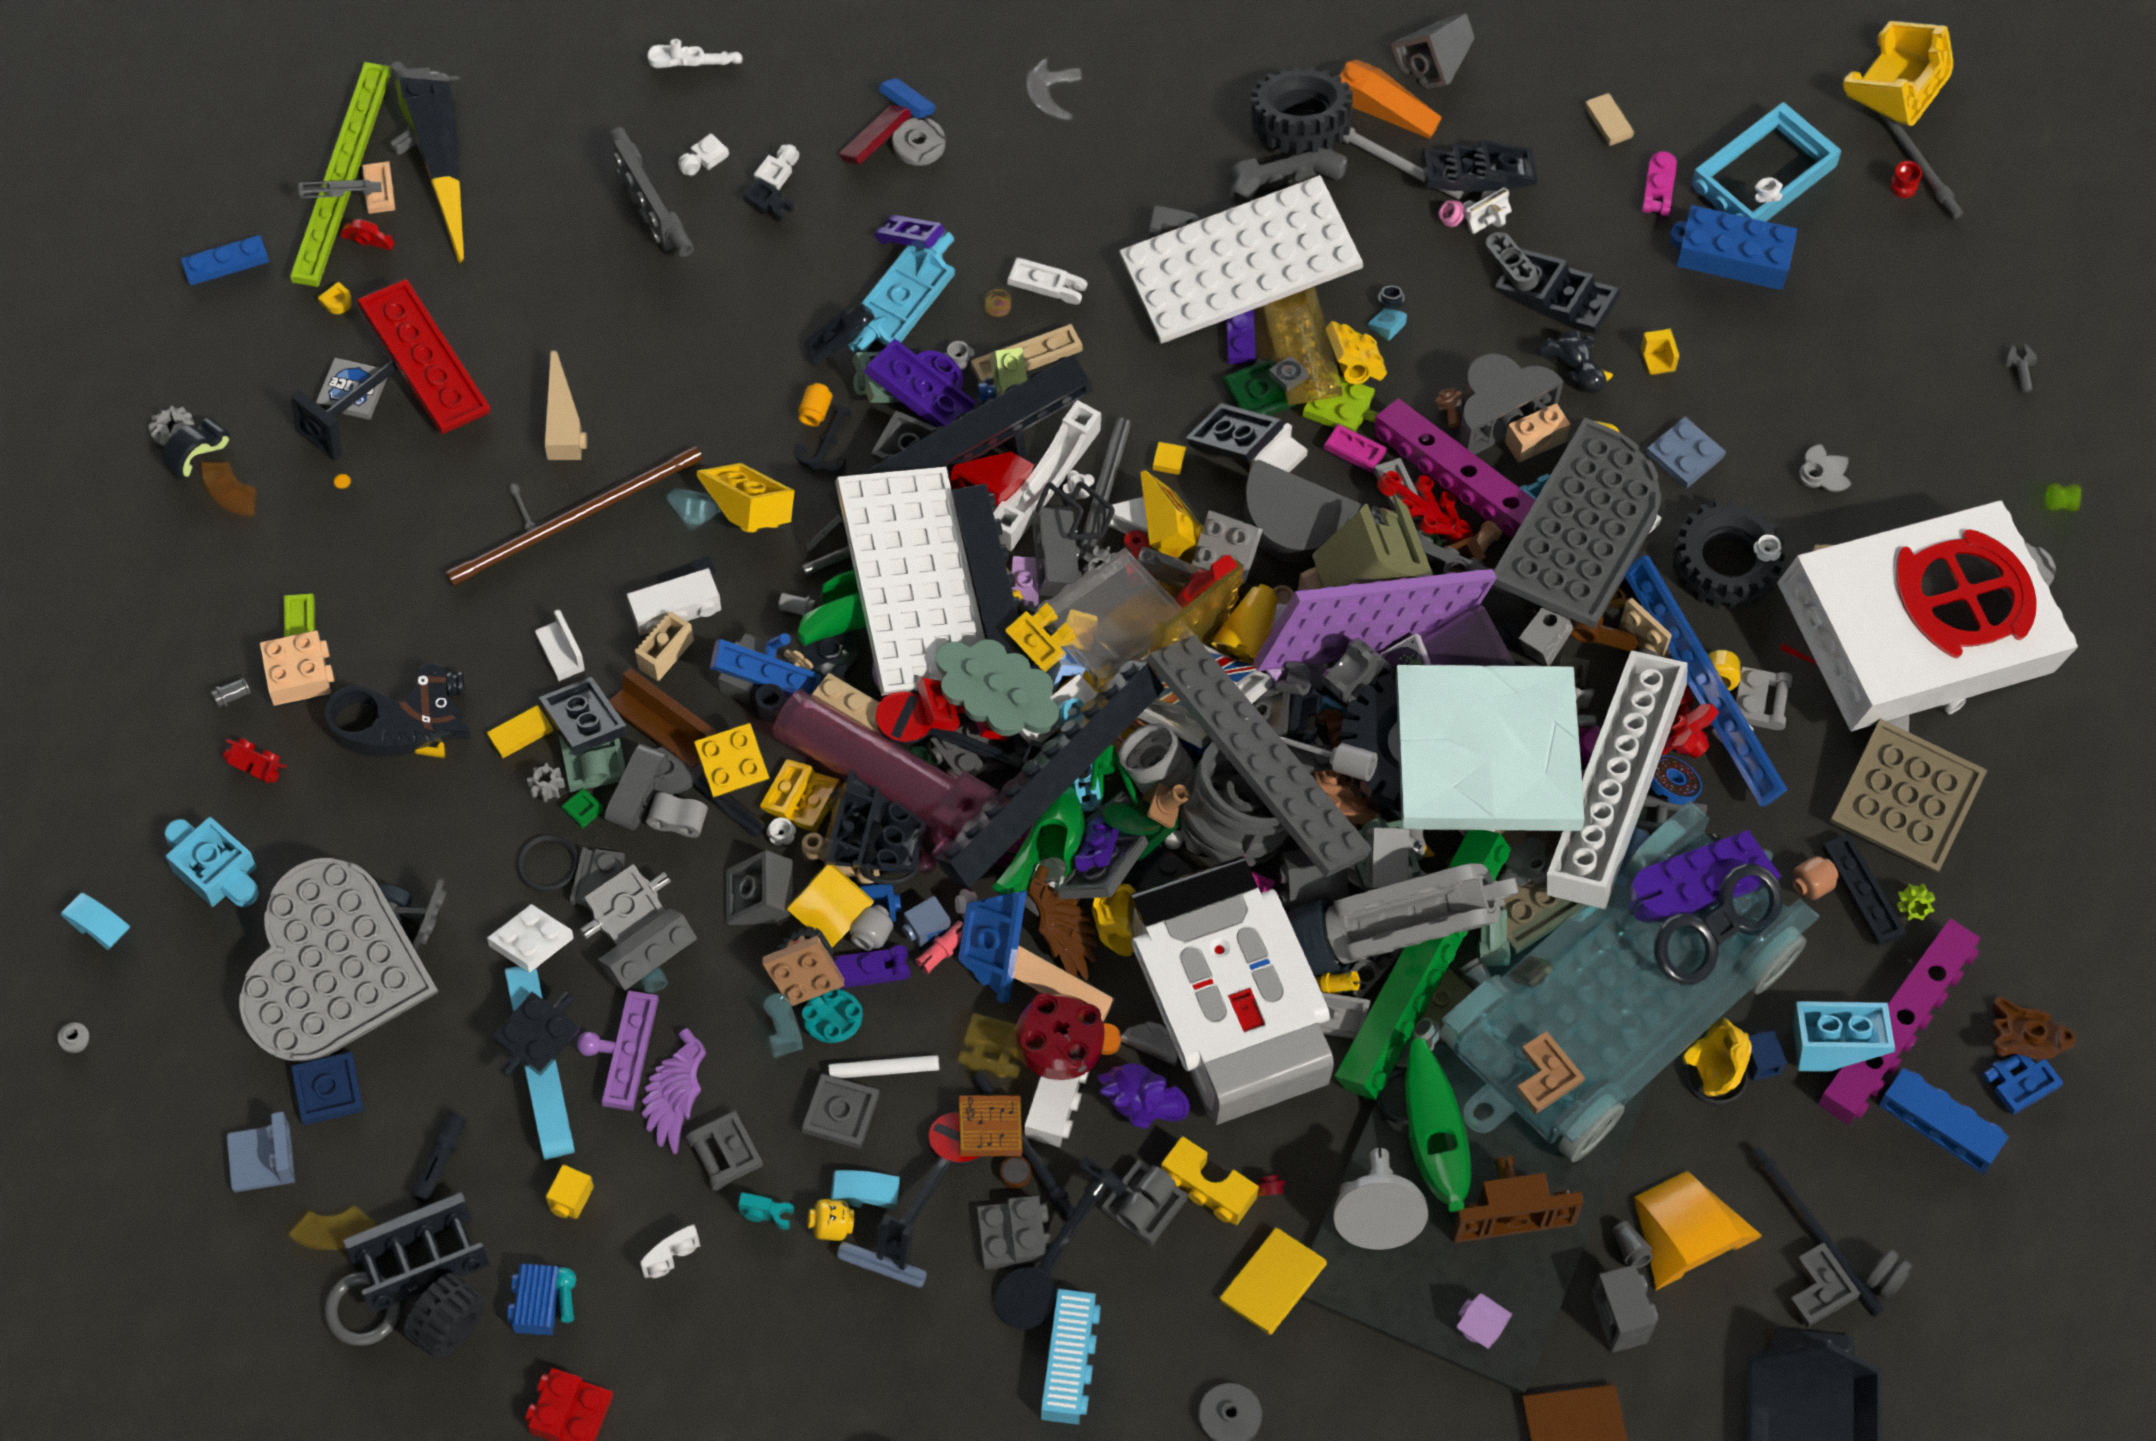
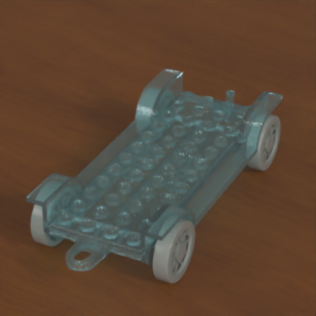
(1612, 1001)

